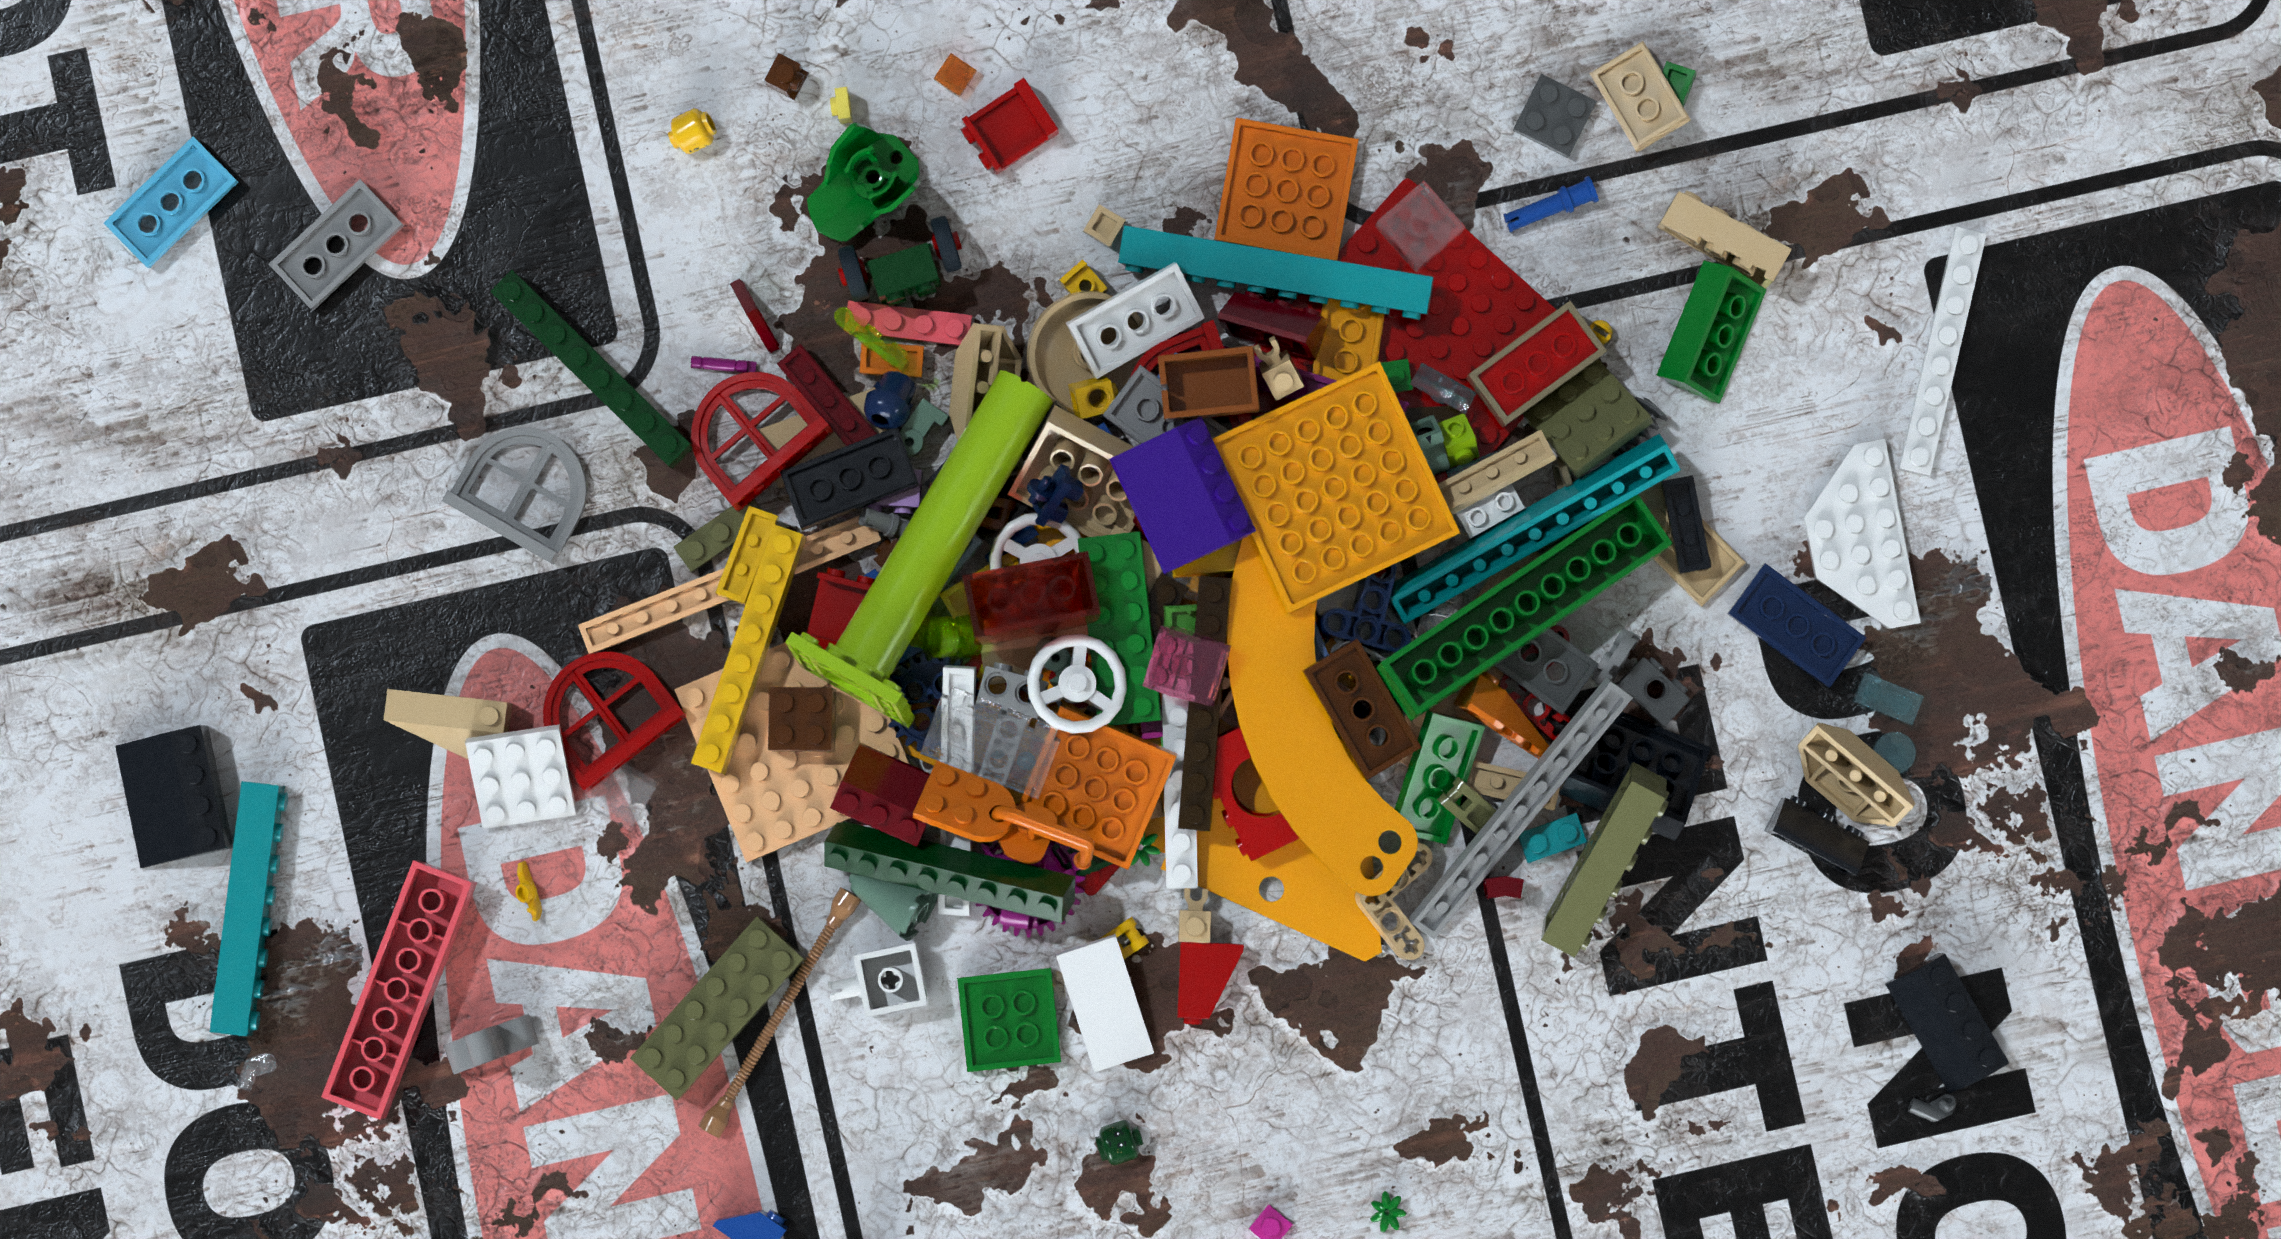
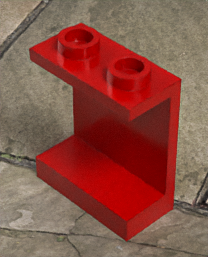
(835, 604)

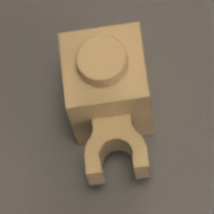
(1278, 370)
(1194, 922)

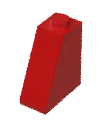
(1203, 976)

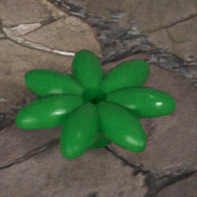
(1147, 849)
(1387, 1212)

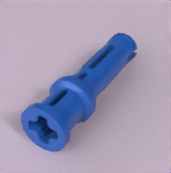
(1565, 199)

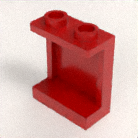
(1009, 127)

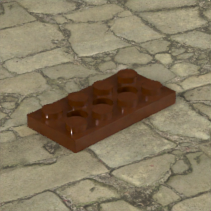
(1383, 709)

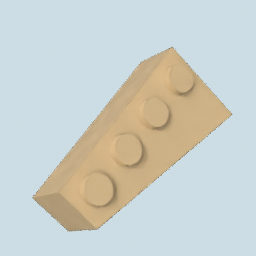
(1724, 238)

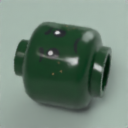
(1119, 1142)

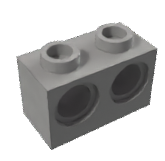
(1011, 696)

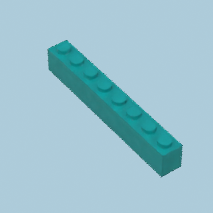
(247, 909)

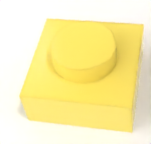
(841, 105)

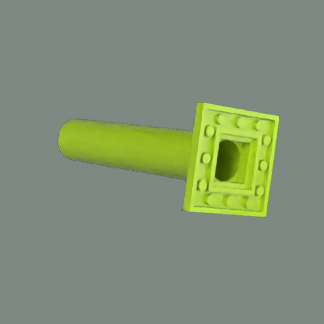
(928, 550)

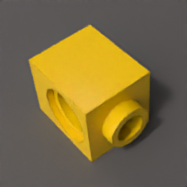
(1080, 395)

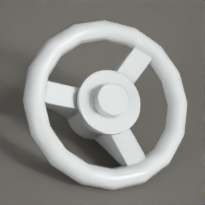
(1035, 551)
(1076, 683)

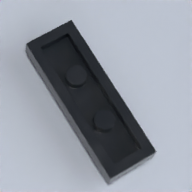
(1686, 524)

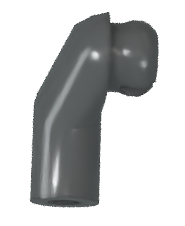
(1934, 1110)

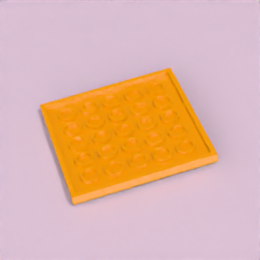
(1335, 487)

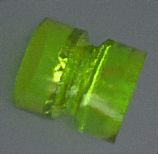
(951, 637)

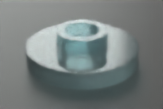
(1896, 750)

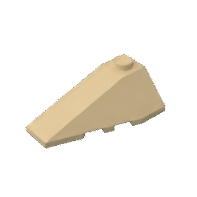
(446, 718)

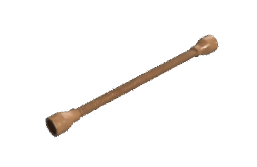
(717, 1117)

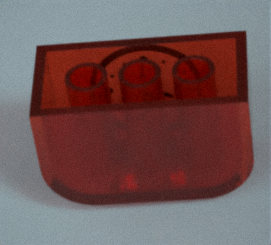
(1031, 599)

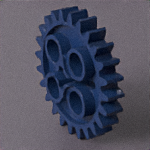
(927, 675)

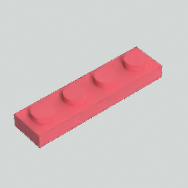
(912, 322)

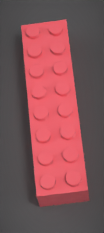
(399, 989)

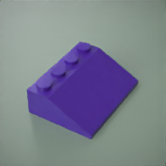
(1182, 495)

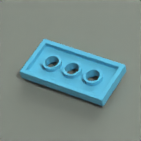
(149, 199)

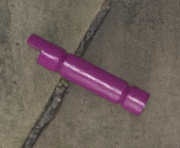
(723, 364)

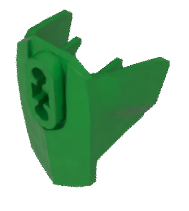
(845, 198)

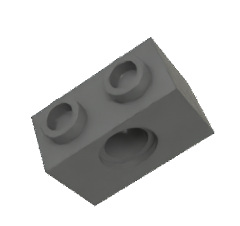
(1673, 696)

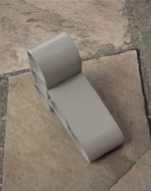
(491, 1044)

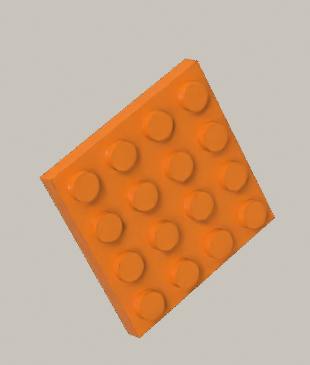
(1286, 189)
(1105, 786)

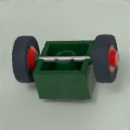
(904, 271)

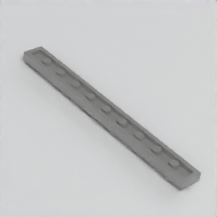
(1520, 807)

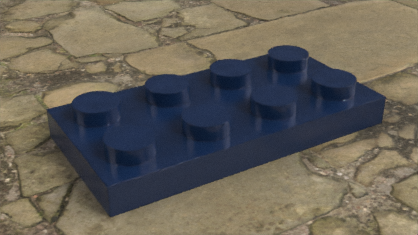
(1796, 625)

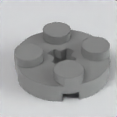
(1616, 658)

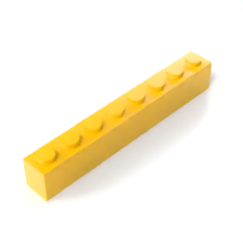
(749, 649)

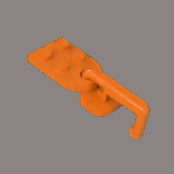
(963, 806)

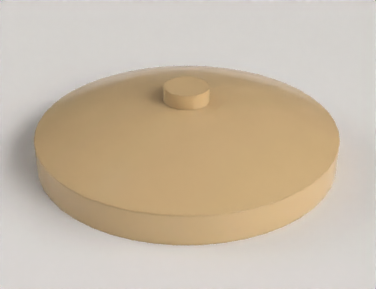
(1055, 357)

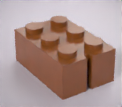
(1209, 383)

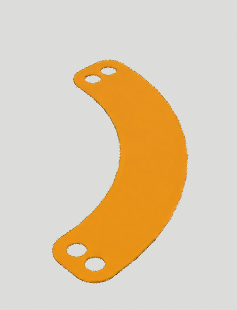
(1295, 739)

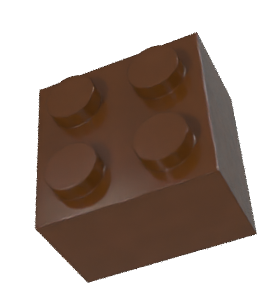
(802, 719)

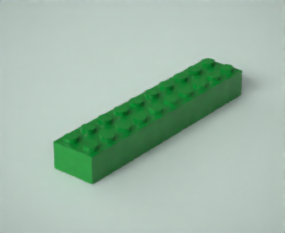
(1523, 606)

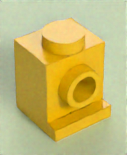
(1078, 274)

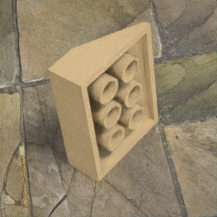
(1087, 453)

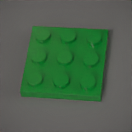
(1009, 1019)

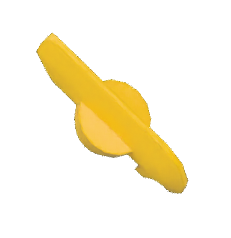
(527, 891)

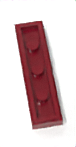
(825, 396)

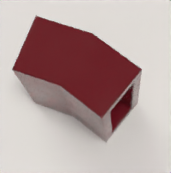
(1502, 886)

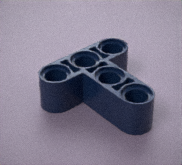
(1373, 617)

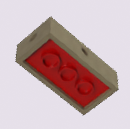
(1536, 364)

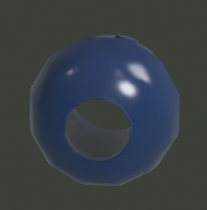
(890, 401)

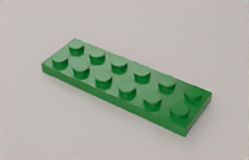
(1123, 622)

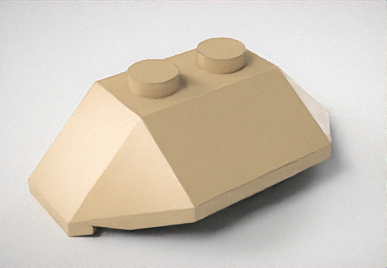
(976, 364)
(1853, 776)

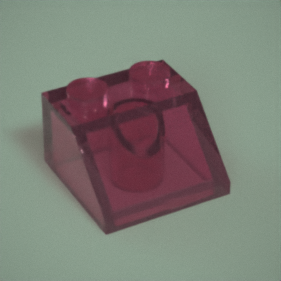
(1186, 665)

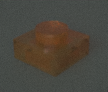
(955, 75)

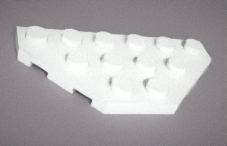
(1860, 538)

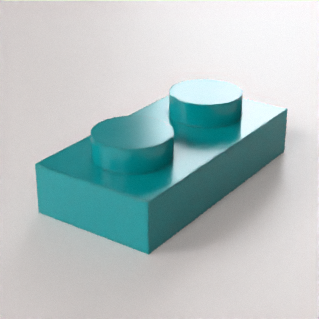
(1552, 838)

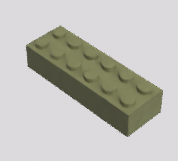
(1605, 859)
(718, 1008)

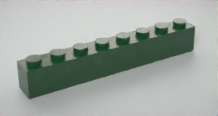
(591, 369)
(950, 871)

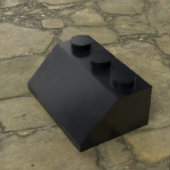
(1818, 835)

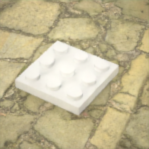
(521, 776)

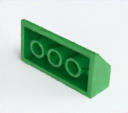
(1711, 331)

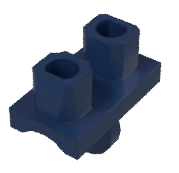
(1049, 493)

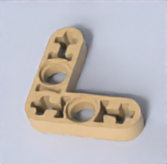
(1385, 904)

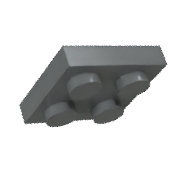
(1554, 116)

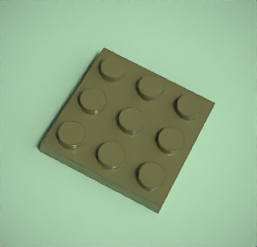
(1588, 418)

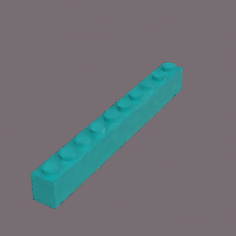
(1277, 270)
(1533, 528)

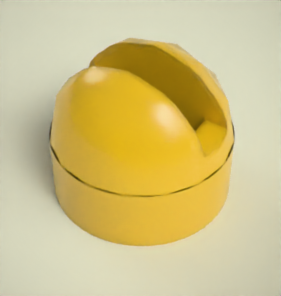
(1605, 326)

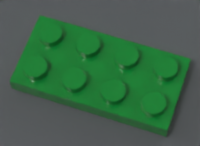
(1446, 752)

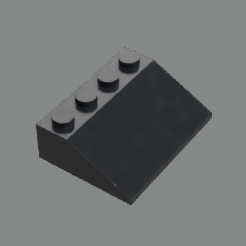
(1651, 747)
(174, 796)

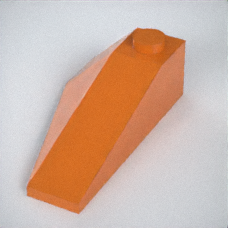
(1498, 711)

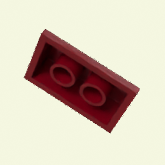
(1258, 320)
(882, 794)

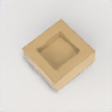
(1104, 226)

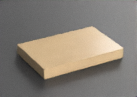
(1640, 96)

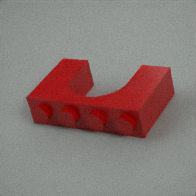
(1257, 831)

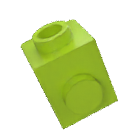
(1459, 440)

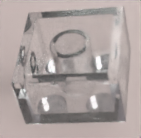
(1420, 226)

